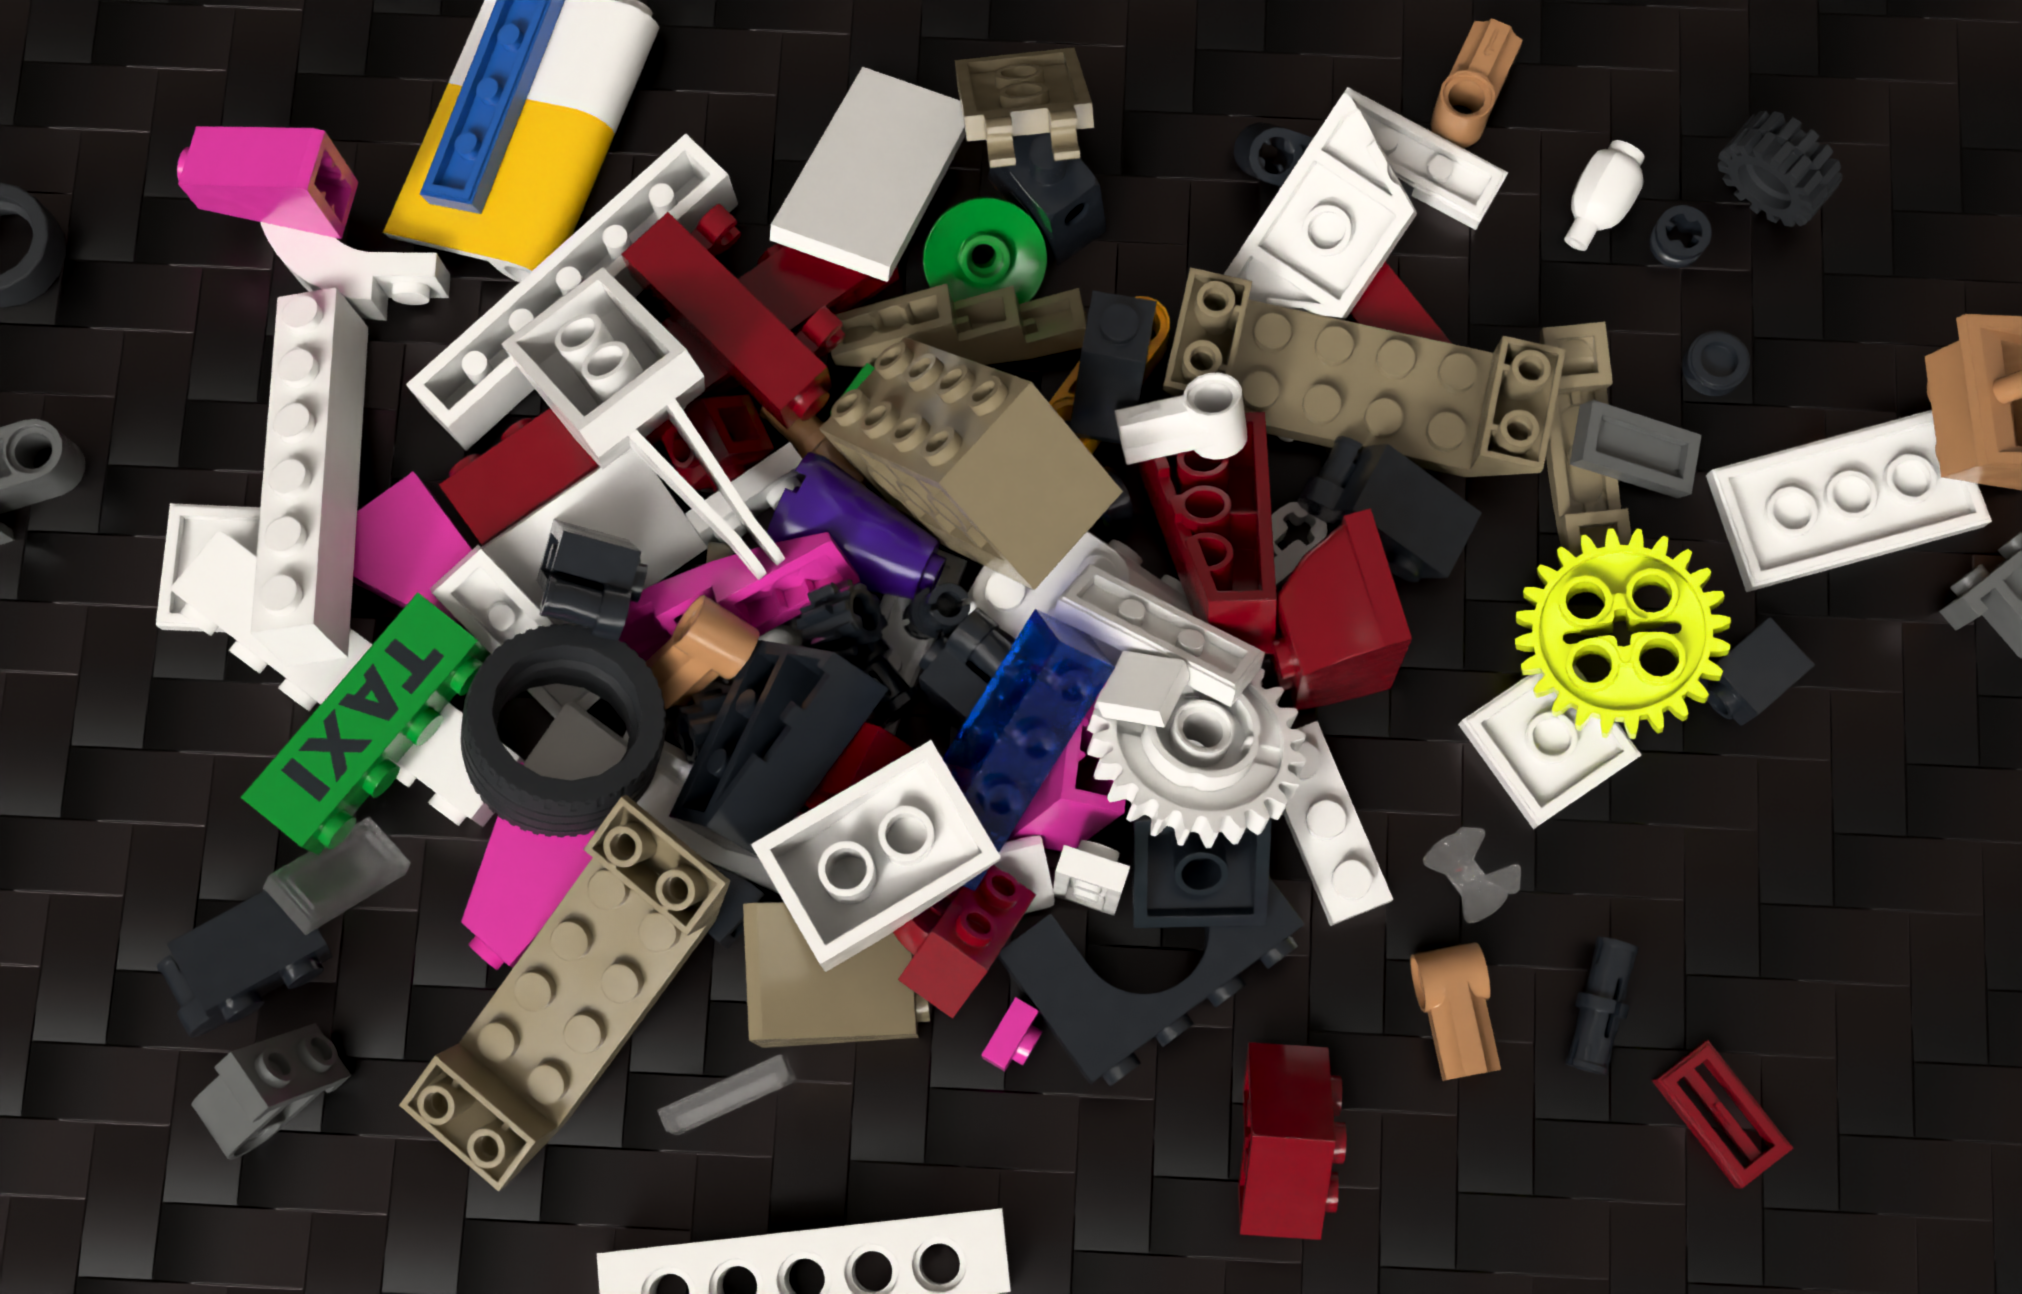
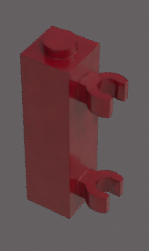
(729, 320)

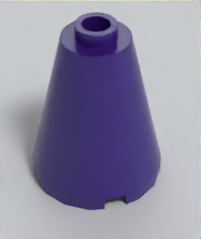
(877, 539)

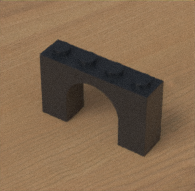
(1107, 1025)

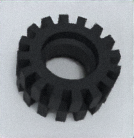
(1780, 168)

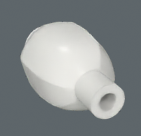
(1605, 192)

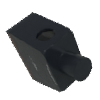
(1050, 192)

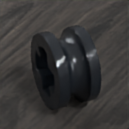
(1673, 252)

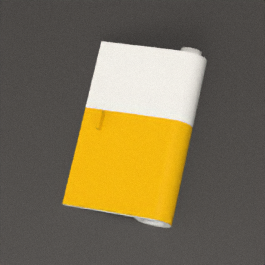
(554, 147)

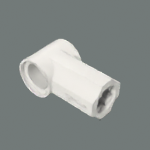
(1202, 420)

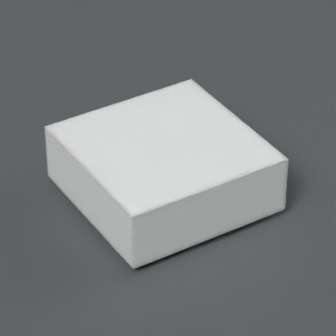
(1143, 688)

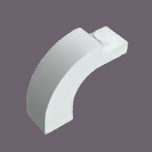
(360, 276)

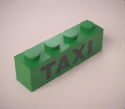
(367, 726)

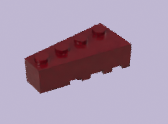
(1221, 533)

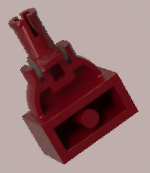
(961, 938)

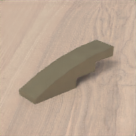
(978, 328)

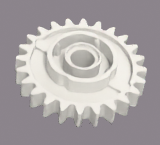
(1228, 786)

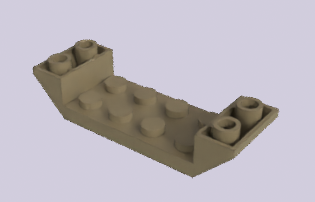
(1336, 377)
(571, 996)

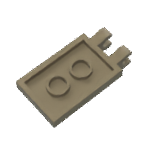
(1024, 97)

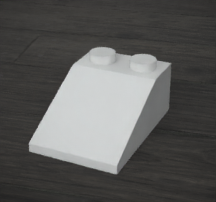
(876, 855)

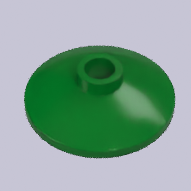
(1013, 234)

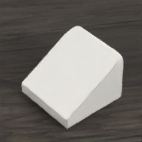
(1028, 865)

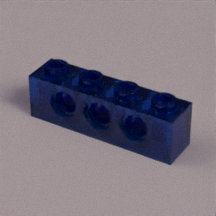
(1025, 722)

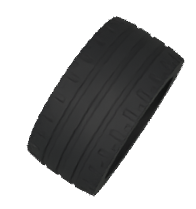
(575, 659)

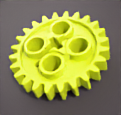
(1628, 690)

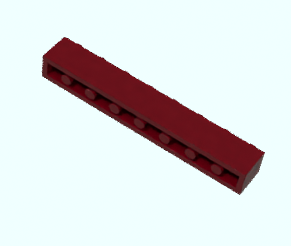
(543, 458)

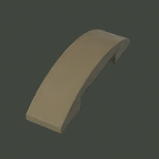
(1581, 498)

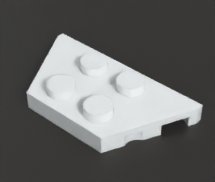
(1327, 222)

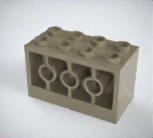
(972, 459)

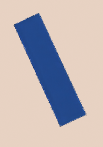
(490, 103)

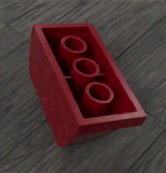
(1339, 619)

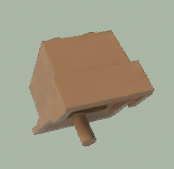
(1979, 401)

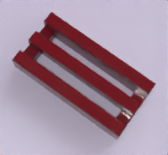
(1709, 1139)

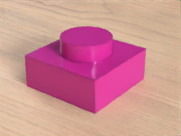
(1014, 1036)

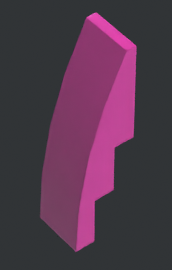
(728, 581)

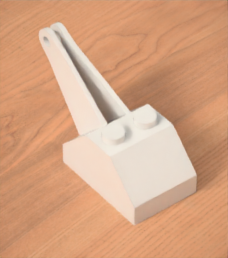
(617, 379)

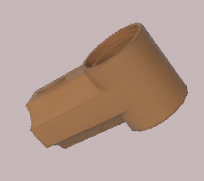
(1475, 82)
(704, 645)
(1454, 992)

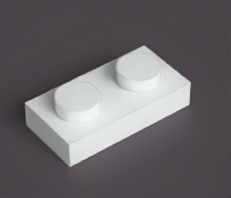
(758, 488)

